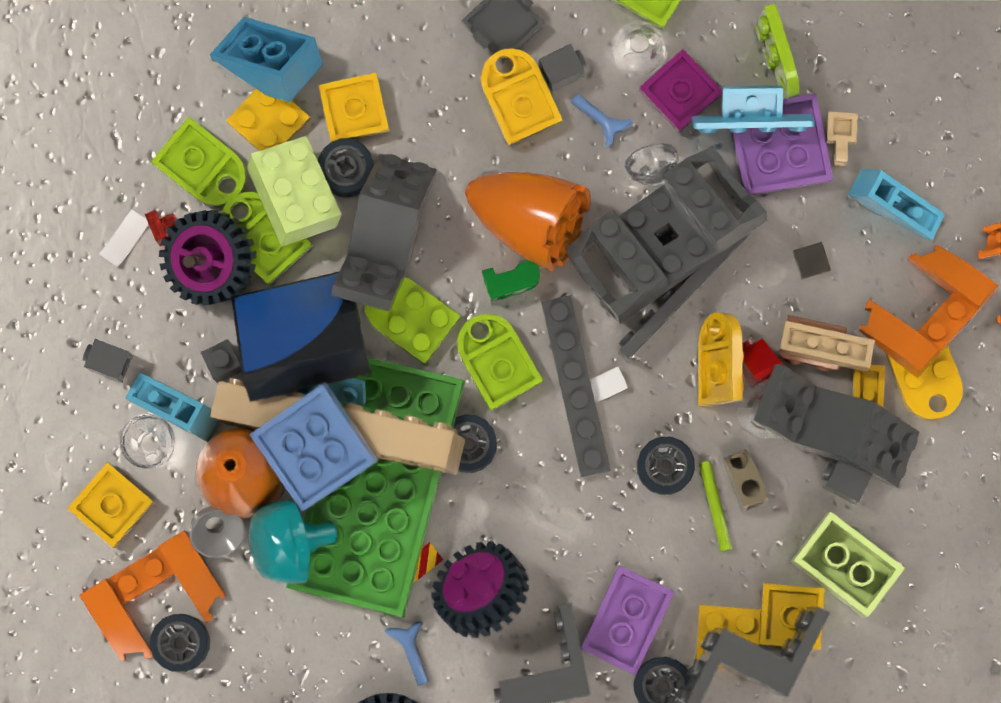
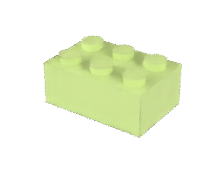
(293, 190)
(847, 565)

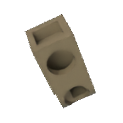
(745, 480)

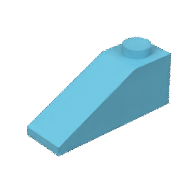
(896, 202)
(172, 406)

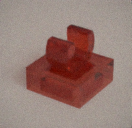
(160, 225)

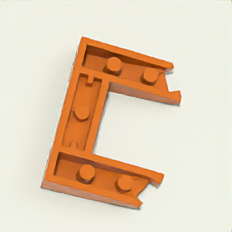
(919, 348)
(108, 598)

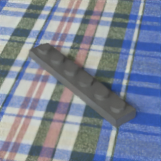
(671, 303)
(575, 386)

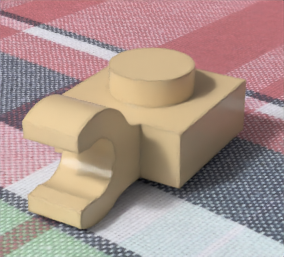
(841, 131)

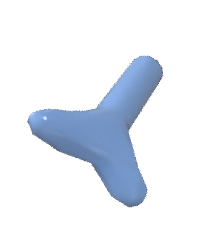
(609, 125)
(407, 640)

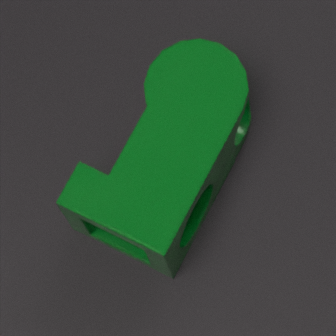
(512, 282)

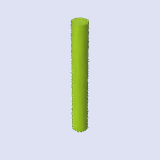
(715, 506)

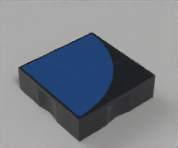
(297, 337)

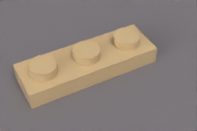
(826, 346)

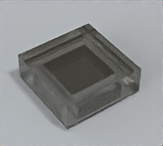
(811, 260)

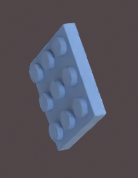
(313, 447)

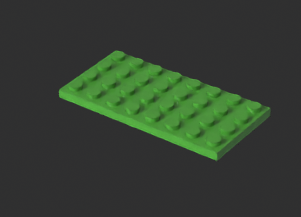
(386, 506)

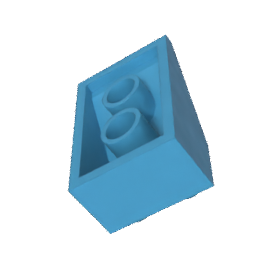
(269, 57)

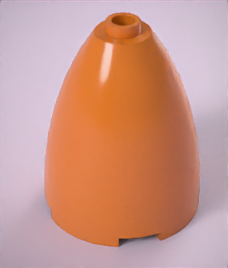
(530, 213)
(237, 490)

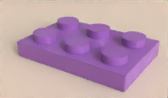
(627, 620)

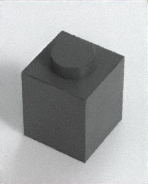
(562, 67)
(107, 360)
(222, 361)
(845, 480)

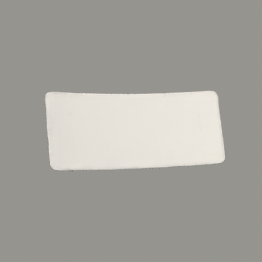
(124, 238)
(608, 384)

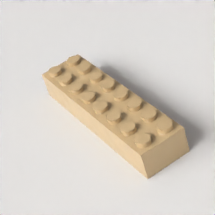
(387, 436)

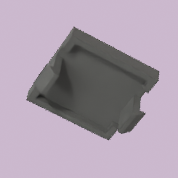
(503, 24)

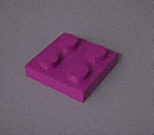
(680, 90)

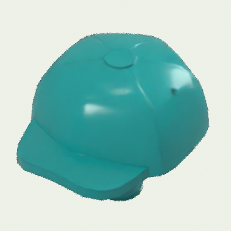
(283, 542)

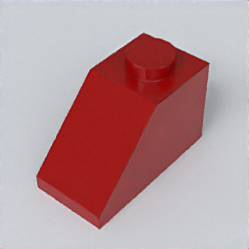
(758, 361)

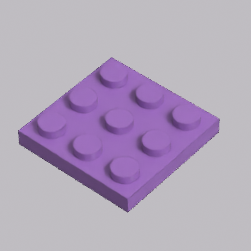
(784, 157)

